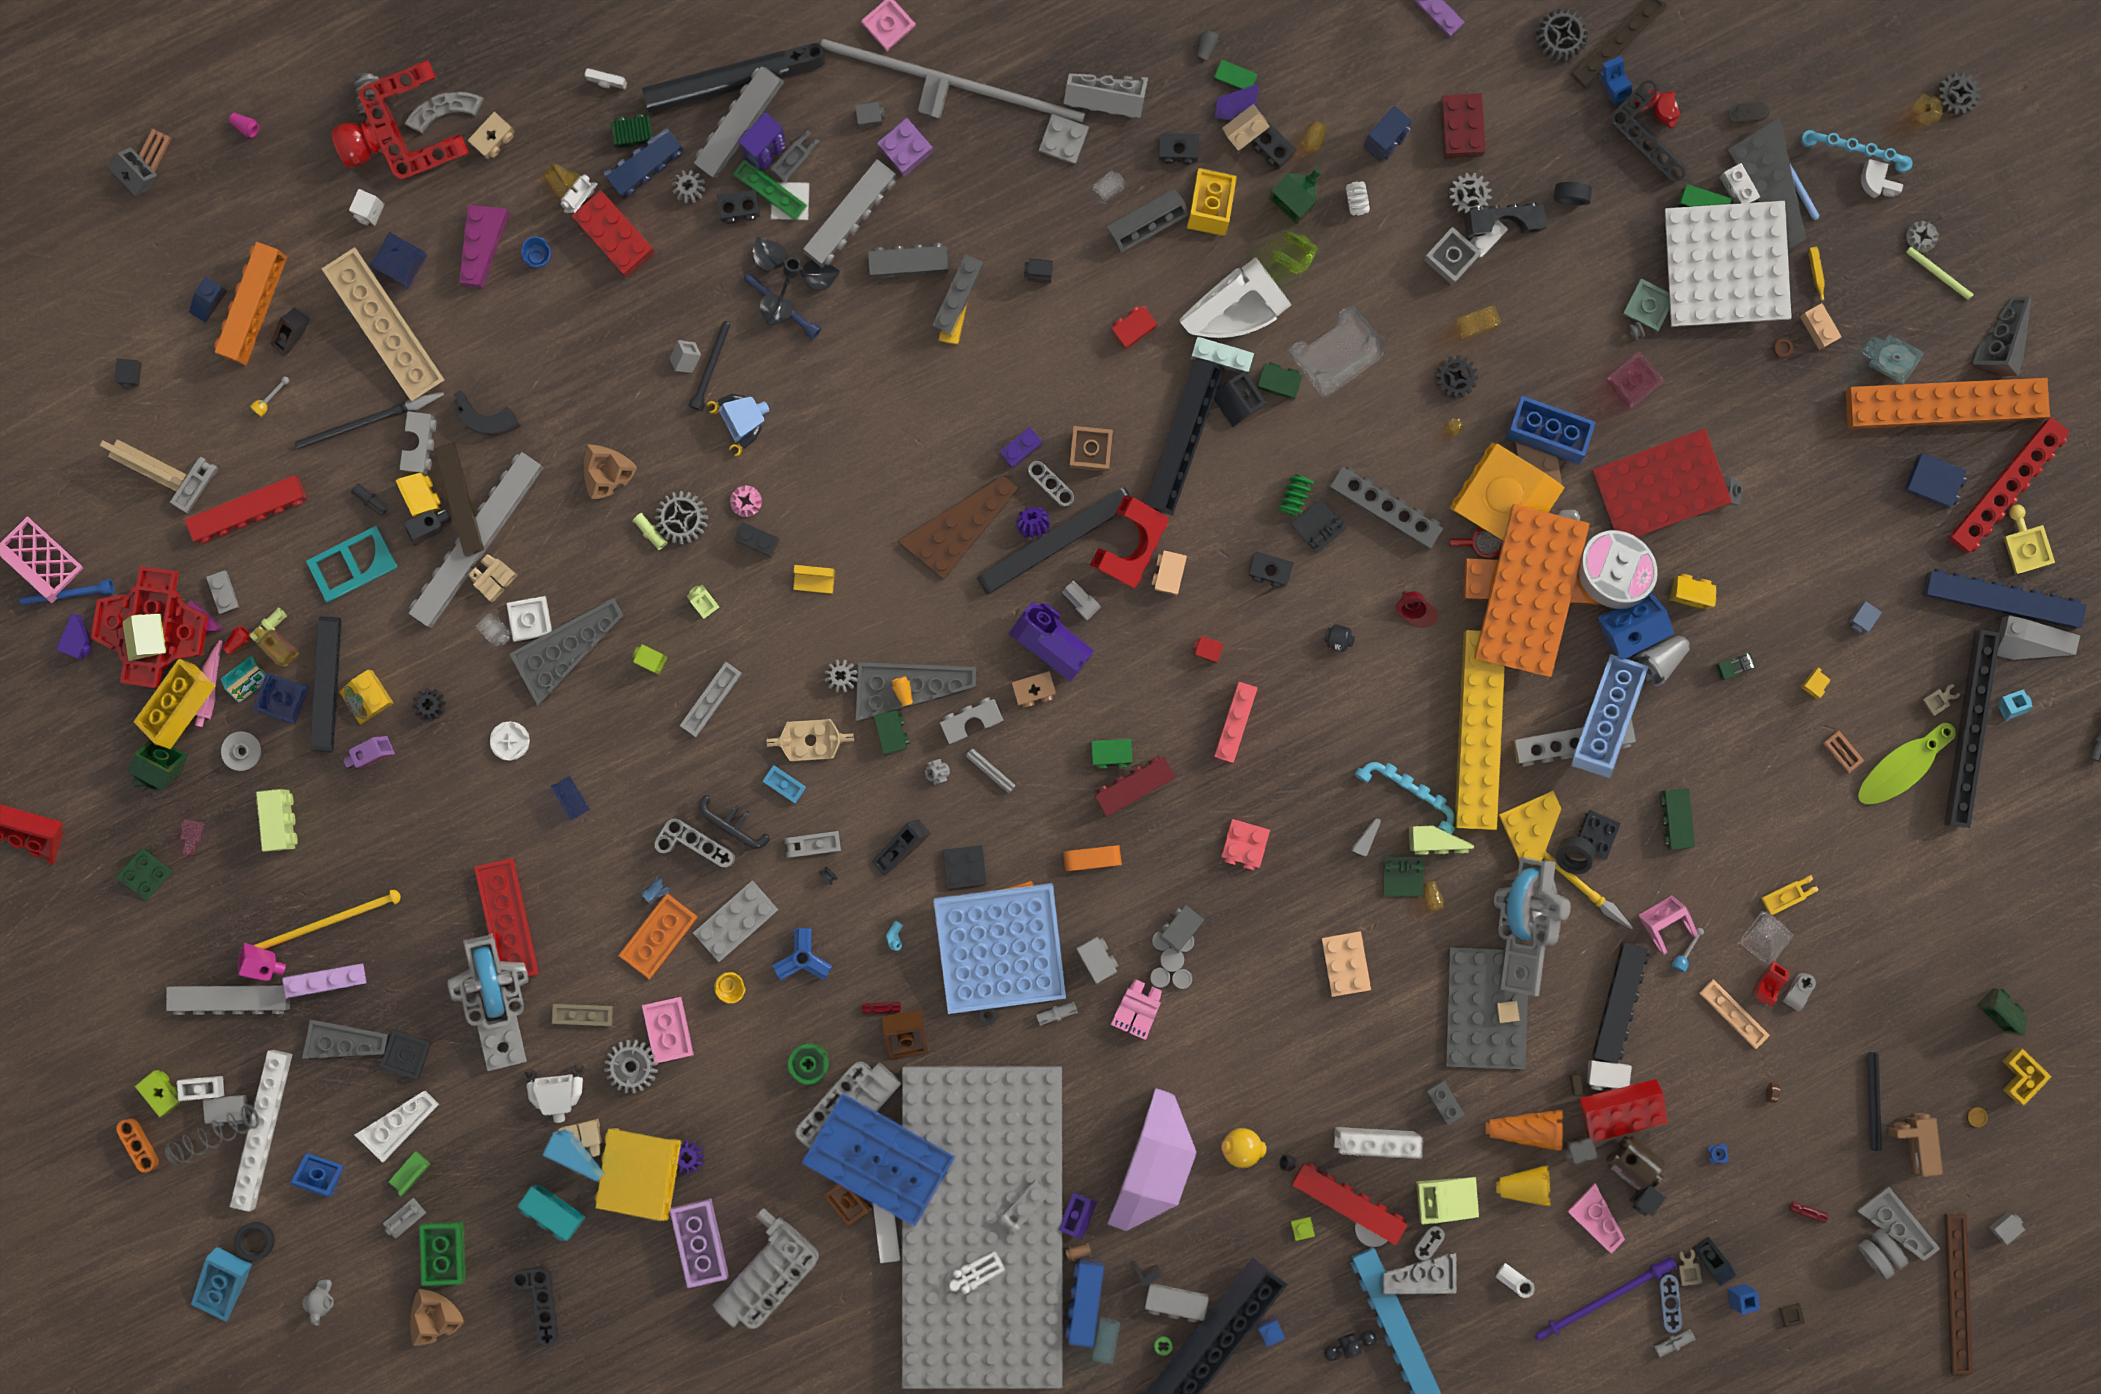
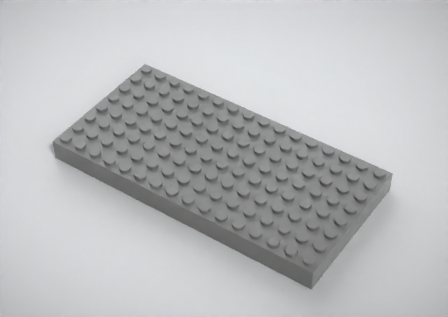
(1003, 1138)

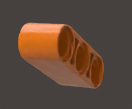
(1092, 858)
(146, 1149)

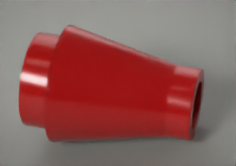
(237, 638)

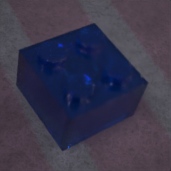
(398, 260)
(280, 698)

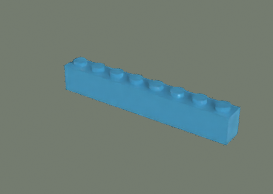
(1395, 1324)

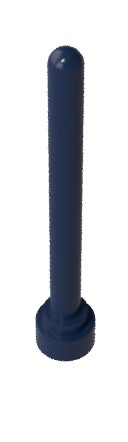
(810, 329)

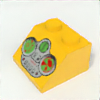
(365, 696)

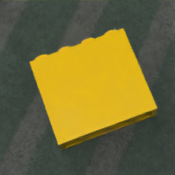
(638, 1174)

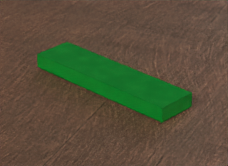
(770, 190)

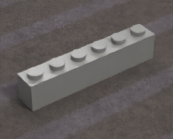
(739, 120)
(850, 213)
(227, 998)

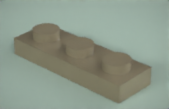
(582, 1014)

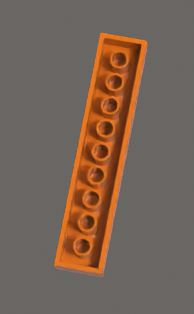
(1947, 403)

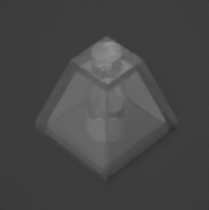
(1766, 938)

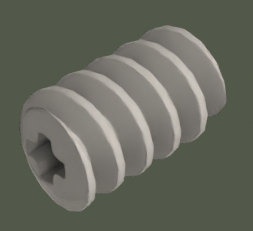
(362, 80)

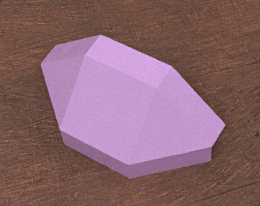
(1158, 1165)

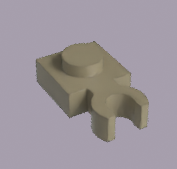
(1938, 701)
(1689, 1271)

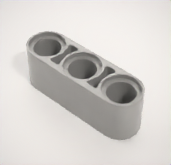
(1047, 475)

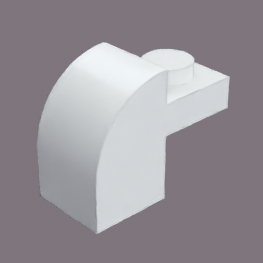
(1874, 180)

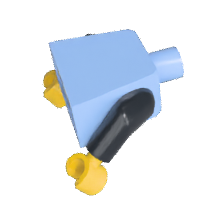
(741, 418)

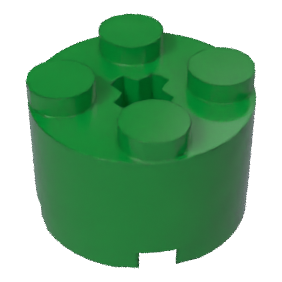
(800, 1071)

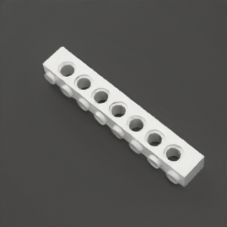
(260, 1138)

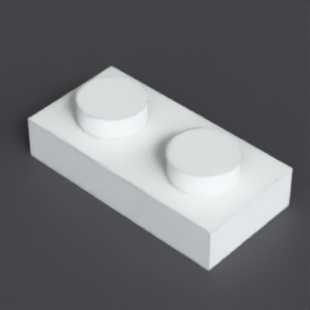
(1484, 243)

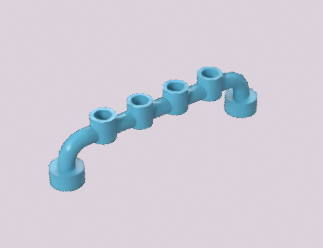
(1902, 163)
(1406, 782)

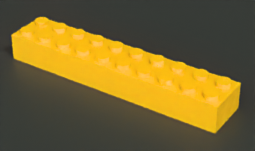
(1478, 739)

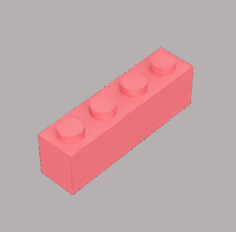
(1235, 722)

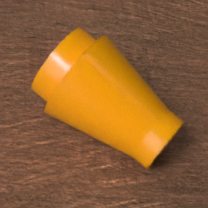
(902, 689)

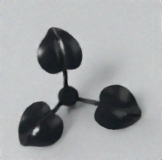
(770, 254)

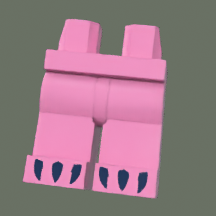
(1137, 1003)

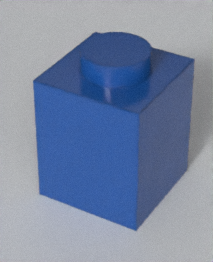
(1743, 1299)
(1271, 1332)

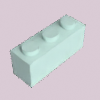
(1224, 355)

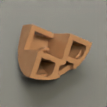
(605, 470)
(432, 1317)

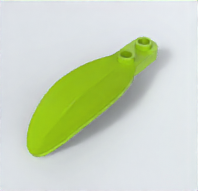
(1904, 766)

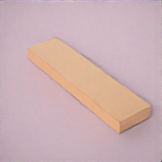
(1734, 1014)

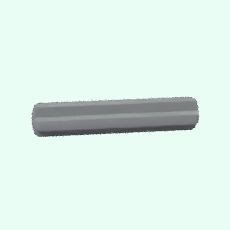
(990, 770)

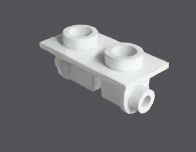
(573, 201)

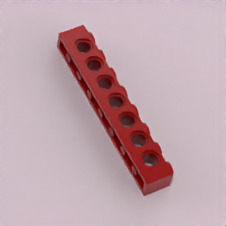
(2057, 435)

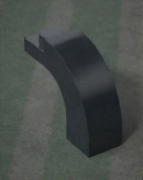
(493, 425)

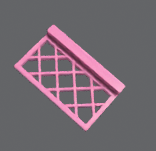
(29, 574)

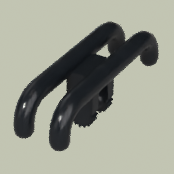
(727, 827)

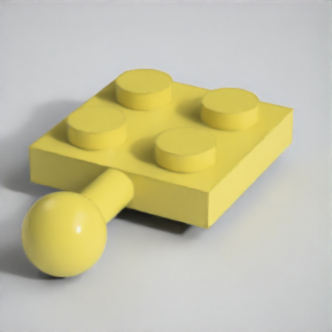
(2029, 547)

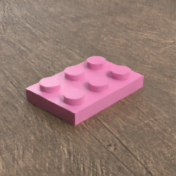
(668, 1029)

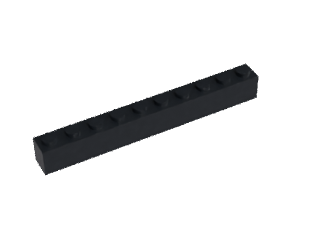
(1972, 729)

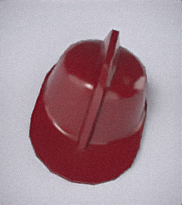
(1416, 609)

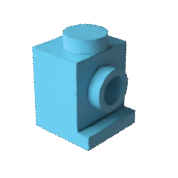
(2014, 705)

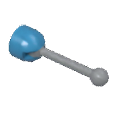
(1681, 962)

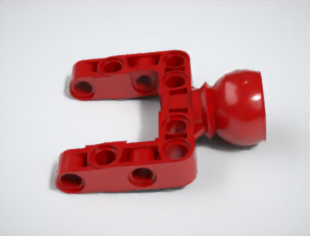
(357, 142)

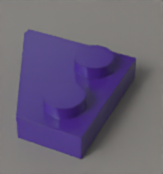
(1235, 103)

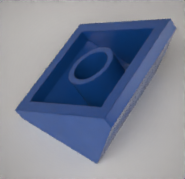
(317, 1175)

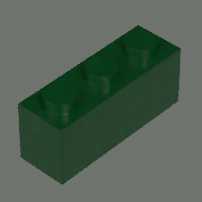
(1677, 819)

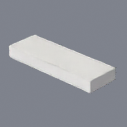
(886, 1235)

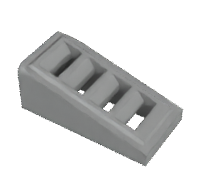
(1364, 843)

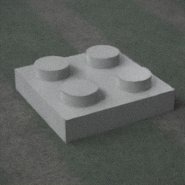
(1063, 139)

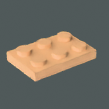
(1346, 964)

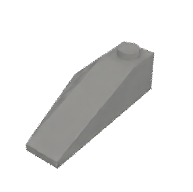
(2030, 639)

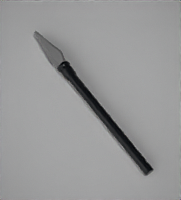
(395, 410)

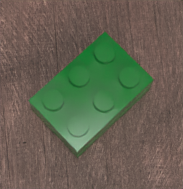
(442, 1253)

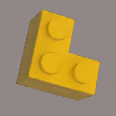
(2028, 1078)

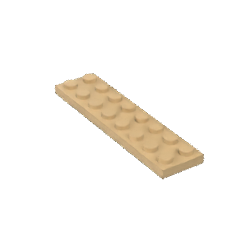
(383, 324)

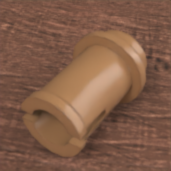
(1078, 1252)

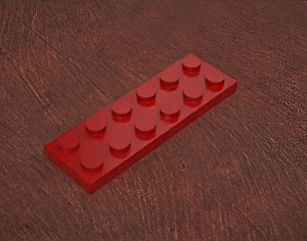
(506, 913)

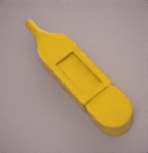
(1816, 270)

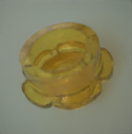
(1454, 427)

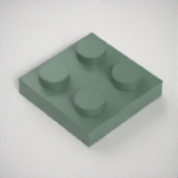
(1648, 305)

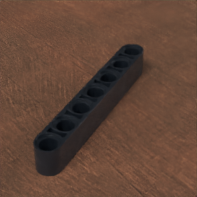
(326, 684)

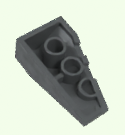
(2005, 345)

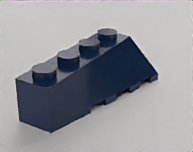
(644, 163)

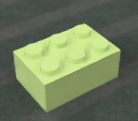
(276, 820)

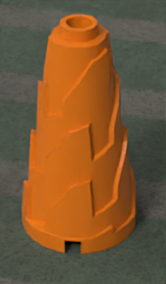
(1532, 1129)

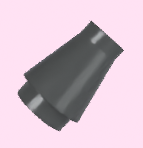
(1207, 44)

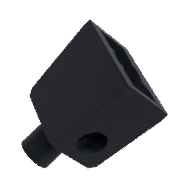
(417, 528)

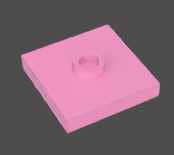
(888, 23)

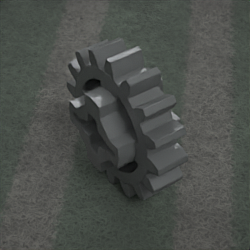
(1961, 85)

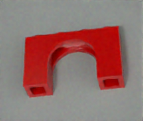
(1150, 527)

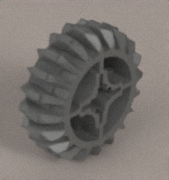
(1555, 31)

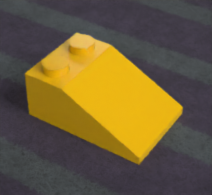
(1211, 202)

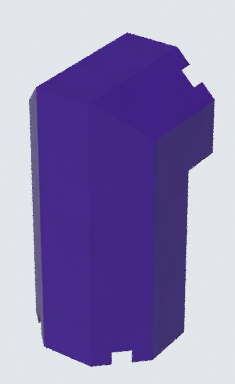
(1051, 642)

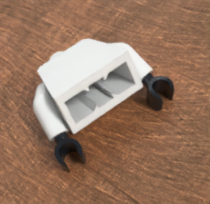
(555, 1094)

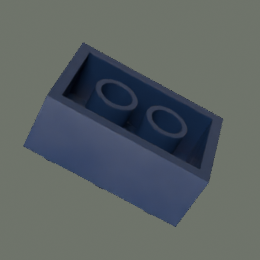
(1387, 134)

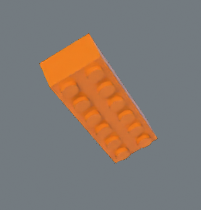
(250, 303)

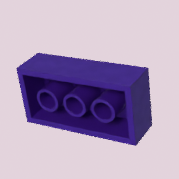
(762, 142)

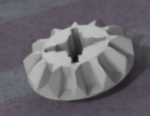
(1914, 239)

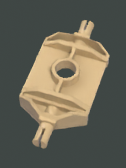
(794, 735)

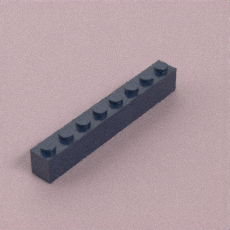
(2004, 599)

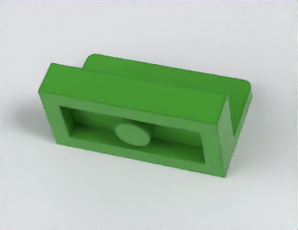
(409, 1173)

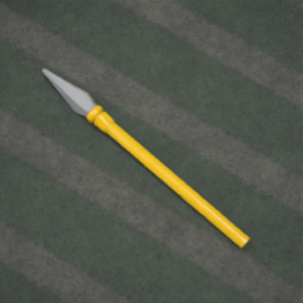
(1608, 908)

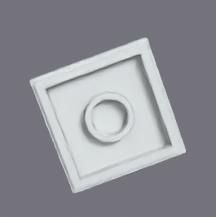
(529, 618)

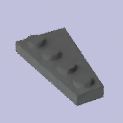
(337, 1040)

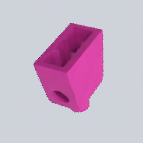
(258, 963)

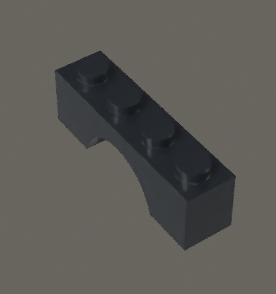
(1527, 218)

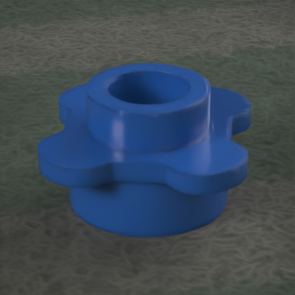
(1723, 1157)

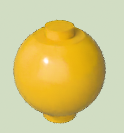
(1243, 1148)

